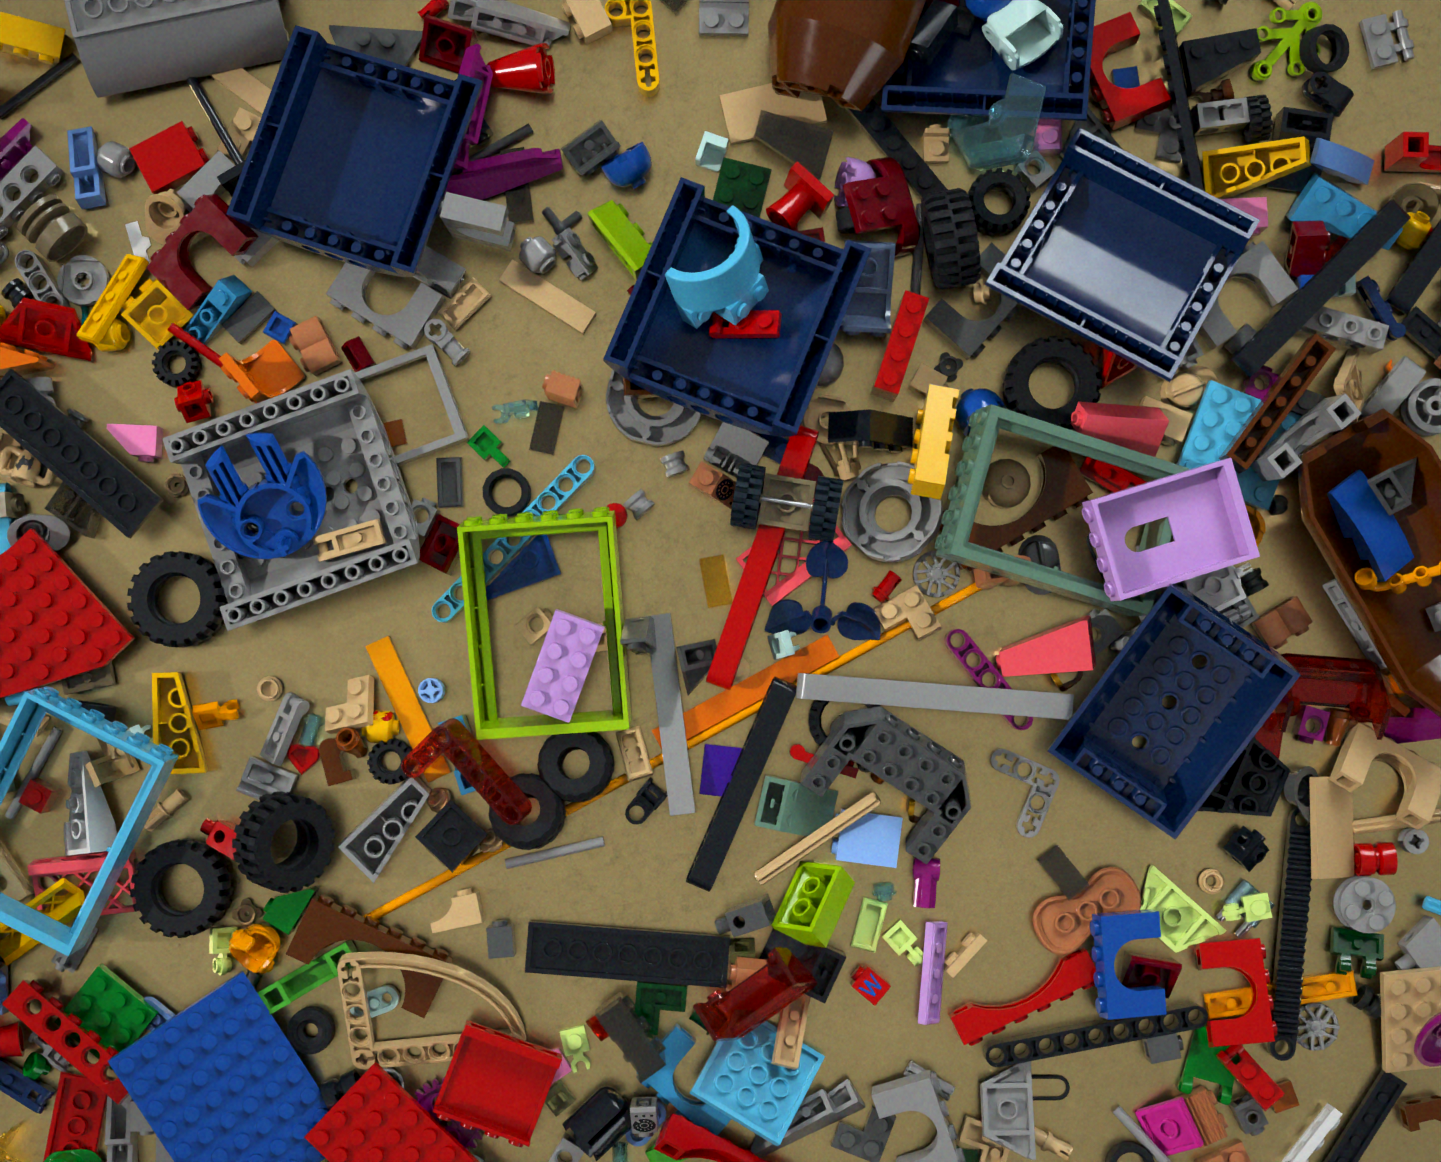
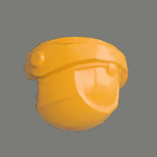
(255, 947)

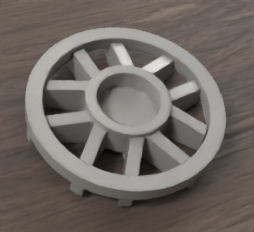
(935, 575)
(1316, 1026)

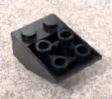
(1300, 123)
(819, 961)

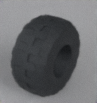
(595, 779)
(546, 825)

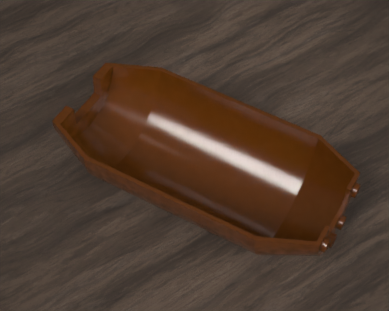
(839, 46)
(1392, 620)

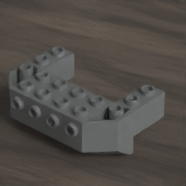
(903, 760)

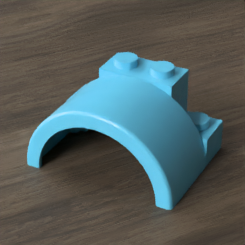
(725, 289)

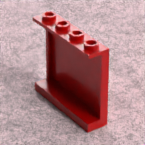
(496, 1084)

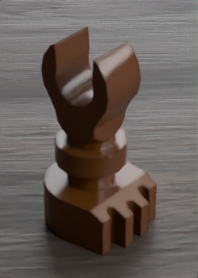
(1225, 93)

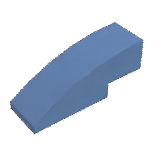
(1341, 161)
(84, 168)

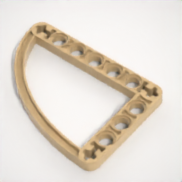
(425, 1044)

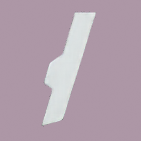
(138, 242)

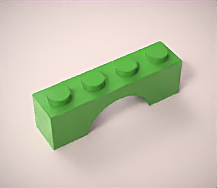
(305, 978)

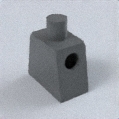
(756, 913)

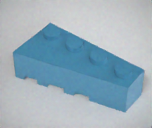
(1335, 207)

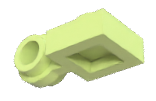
(1253, 906)
(900, 939)
(220, 945)

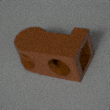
(334, 763)
(1419, 1110)

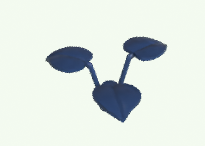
(856, 623)

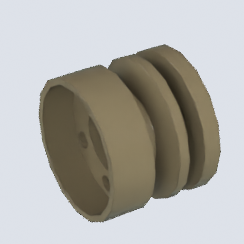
(52, 227)

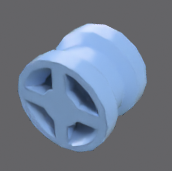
(427, 691)

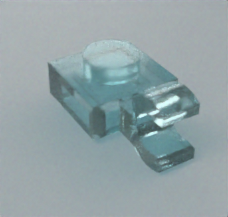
(519, 409)

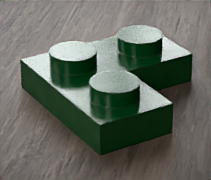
(654, 997)

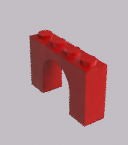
(1119, 104)
(1412, 154)
(900, 346)
(1246, 958)

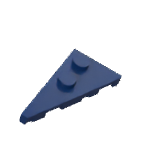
(532, 565)

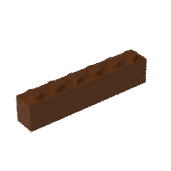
(1278, 402)

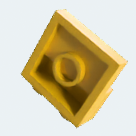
(154, 312)

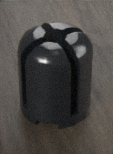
(600, 1121)

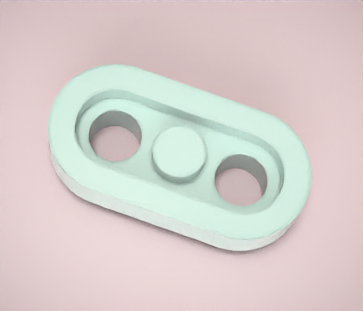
(376, 1002)

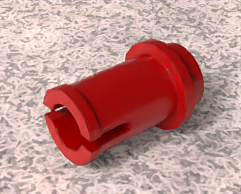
(434, 8)
(886, 587)

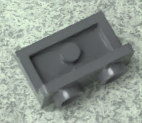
(591, 148)

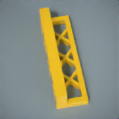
(60, 909)

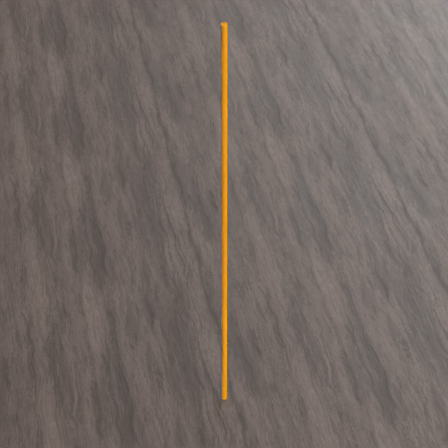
(658, 760)

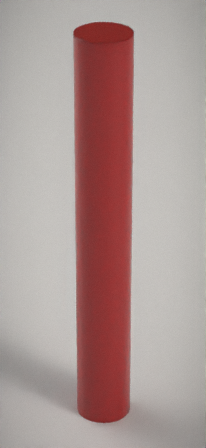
(195, 344)

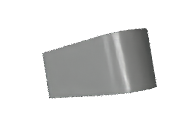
(35, 274)
(1394, 387)

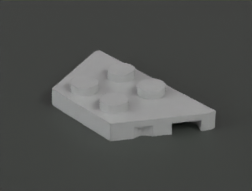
(1009, 1110)

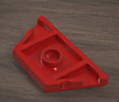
(46, 329)

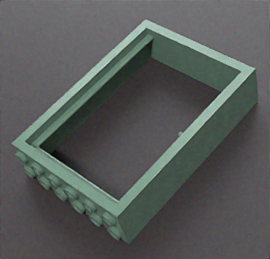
(966, 494)

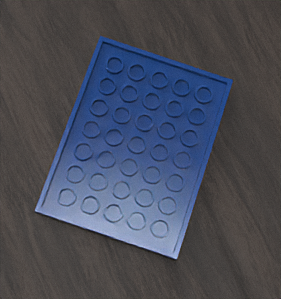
(224, 1082)

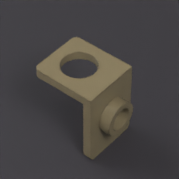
(11, 505)

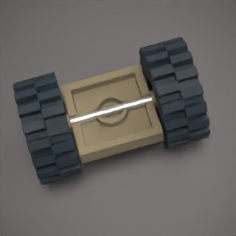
(786, 502)

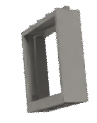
(446, 394)

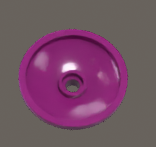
(1428, 1042)

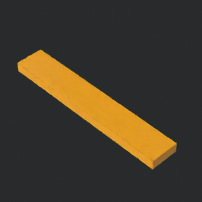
(404, 699)
(1314, 989)

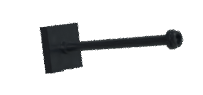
(230, 177)

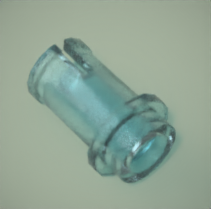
(310, 729)
(619, 1152)

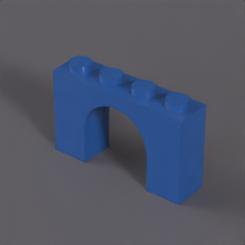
(1110, 934)

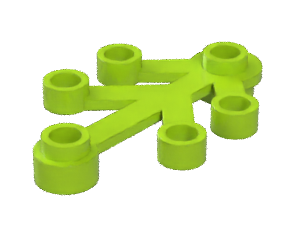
(1290, 39)

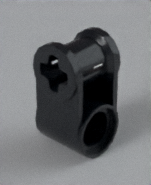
(1329, 94)
(646, 801)

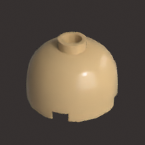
(1006, 483)

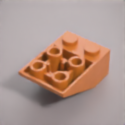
(22, 363)

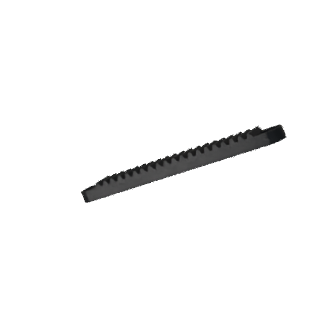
(1291, 935)

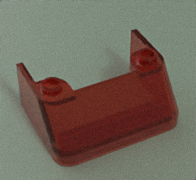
(1337, 683)
(757, 998)

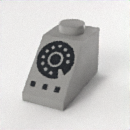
(644, 1116)

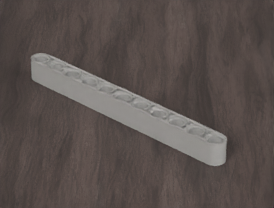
(934, 696)

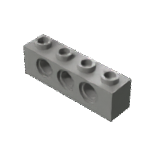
(19, 180)
(1346, 330)

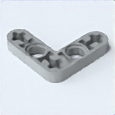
(1036, 789)

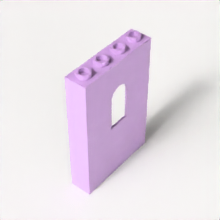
(1204, 518)

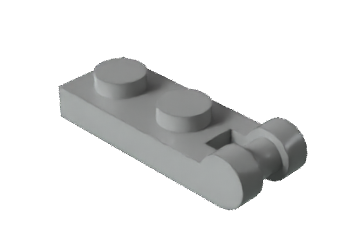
(284, 728)

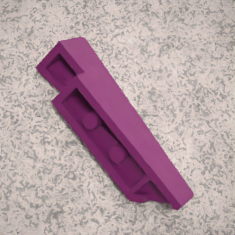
(474, 67)
(14, 146)
(504, 172)
(1418, 725)

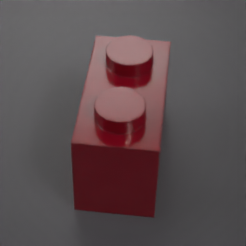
(1306, 248)

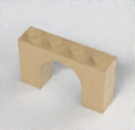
(1419, 776)

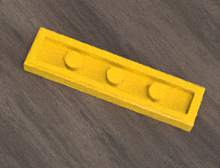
(112, 299)

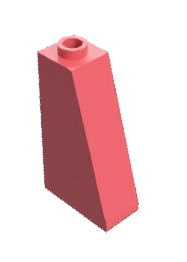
(1123, 425)
(1052, 651)

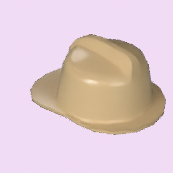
(163, 215)
(1187, 388)

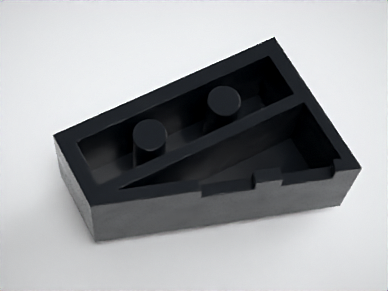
(1216, 56)
(871, 430)

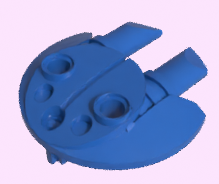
(264, 503)

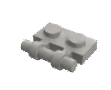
(1379, 41)

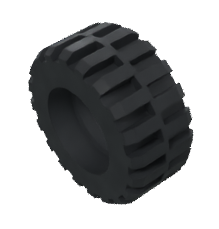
(950, 238)
(1057, 351)
(146, 593)
(256, 834)
(149, 892)

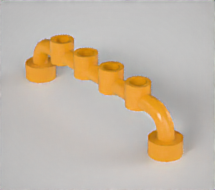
(1367, 579)

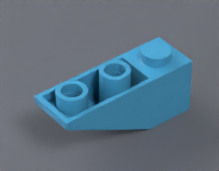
(218, 306)

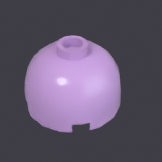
(851, 171)

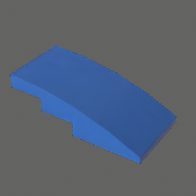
(1369, 525)

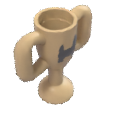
(26, 467)

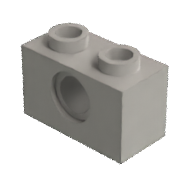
(1107, 629)

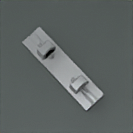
(1352, 621)

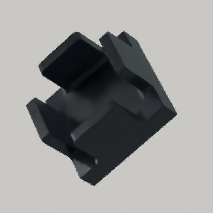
(451, 836)

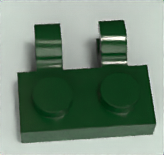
(1355, 944)

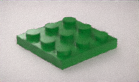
(110, 1010)

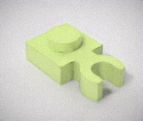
(575, 1043)

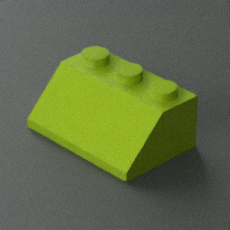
(620, 235)
(814, 903)

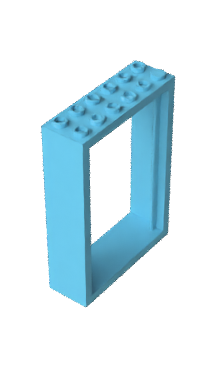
(12, 752)

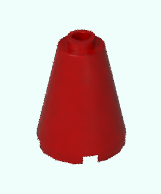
(525, 70)

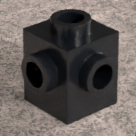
(1247, 848)

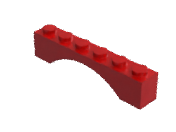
(977, 1020)
(686, 1140)

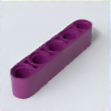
(982, 667)

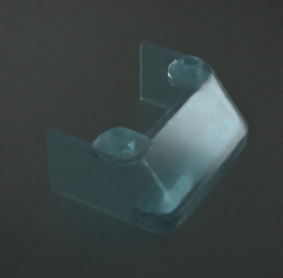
(1010, 128)

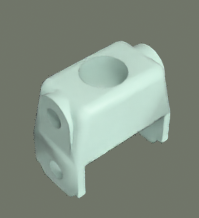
(1022, 32)

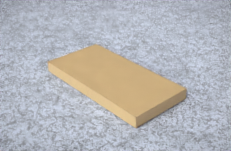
(743, 109)
(1331, 829)

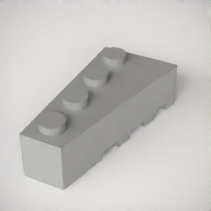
(381, 831)

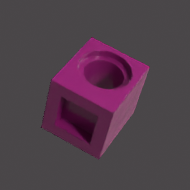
(1268, 377)
(1320, 719)

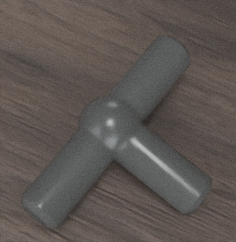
(557, 224)

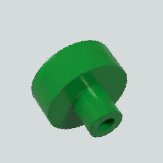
(35, 1066)

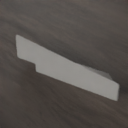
(509, 20)
(814, 1114)

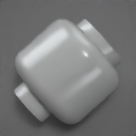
(115, 159)
(537, 254)

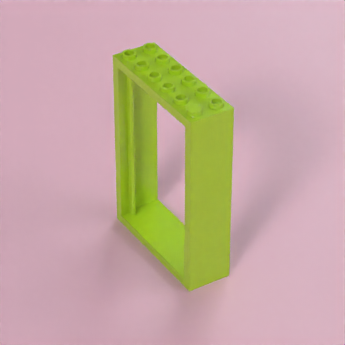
(477, 622)

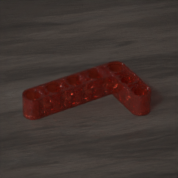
(469, 766)

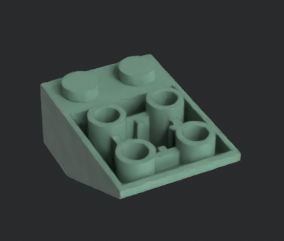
(793, 807)

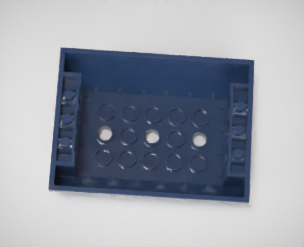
(1198, 737)

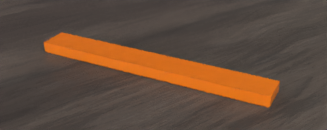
(755, 687)

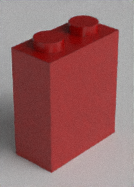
(169, 157)

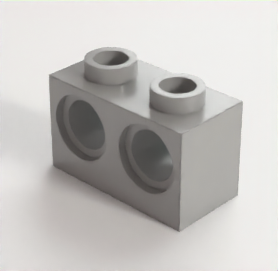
(1220, 116)

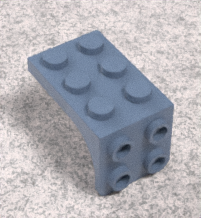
(872, 298)

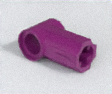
(925, 882)

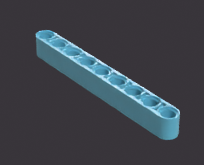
(501, 544)

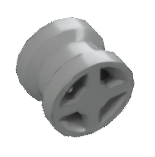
(675, 464)
(639, 504)
(1408, 838)

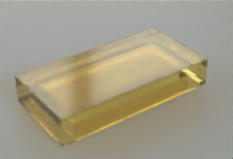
(715, 581)

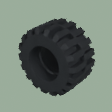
(1009, 185)

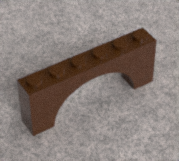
(1060, 489)
(330, 923)

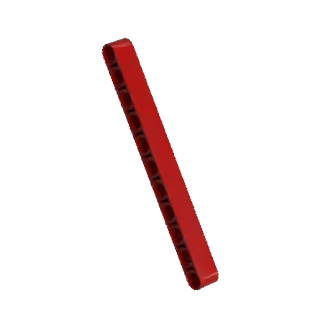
(757, 571)

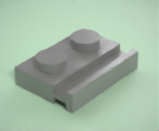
(723, 17)
(264, 778)

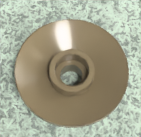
(1424, 196)

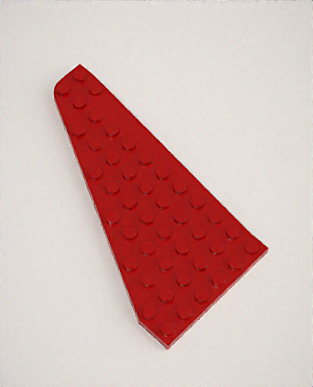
(50, 620)

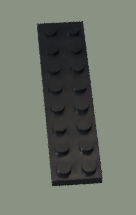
(1178, 91)
(74, 456)
(627, 954)

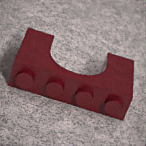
(172, 262)

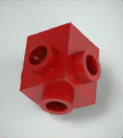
(193, 401)

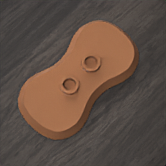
(1066, 924)

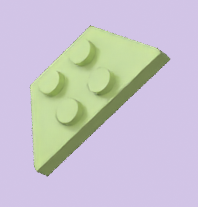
(1180, 917)

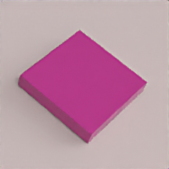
(1170, 1126)

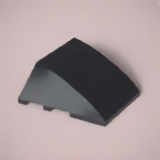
(1250, 784)

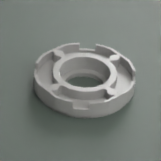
(643, 427)
(860, 507)

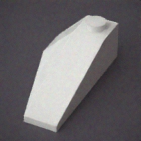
(90, 818)

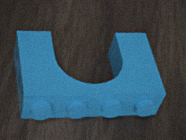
(677, 1045)

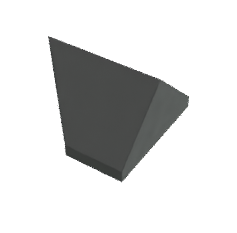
(1395, 486)
(695, 662)

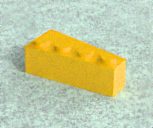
(1248, 166)
(933, 442)
(175, 723)

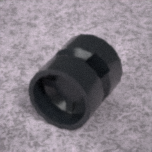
(332, 1088)

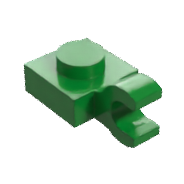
(487, 445)

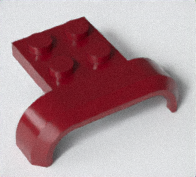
(884, 204)

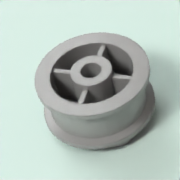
(1417, 408)
(1378, 907)

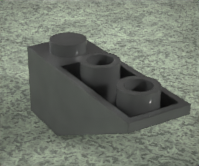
(639, 635)

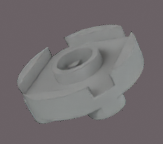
(74, 270)

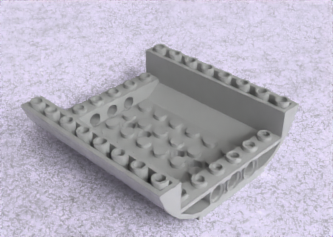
(167, 41)
(346, 441)

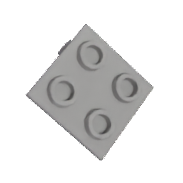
(735, 446)

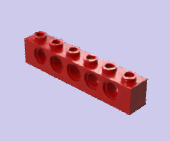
(19, 1004)

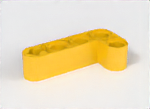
(641, 46)

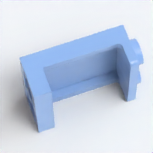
(870, 840)

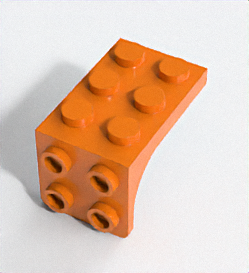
(263, 373)

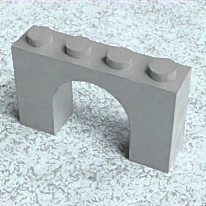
(207, 183)
(477, 221)
(1265, 273)
(405, 326)
(1282, 453)
(920, 1094)

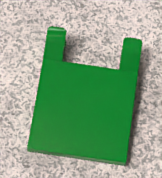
(1204, 1064)

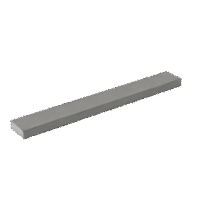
(671, 718)

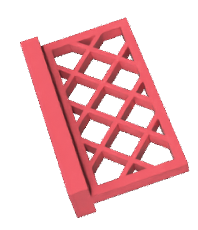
(800, 574)
(77, 865)

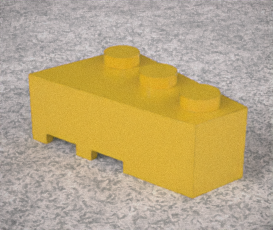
(30, 38)

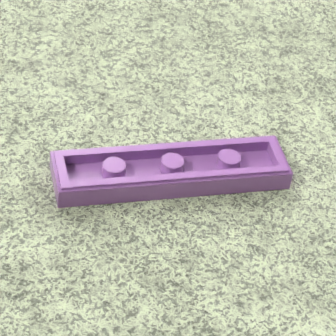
(932, 972)

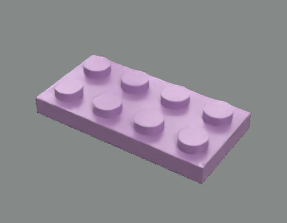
(562, 665)

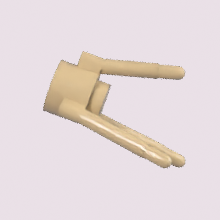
(847, 468)

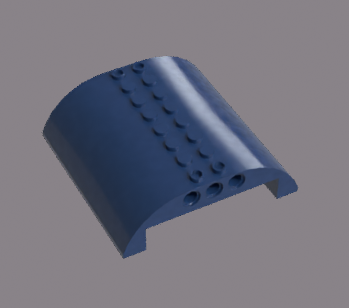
(970, 81)
(353, 155)
(1124, 254)
(739, 381)

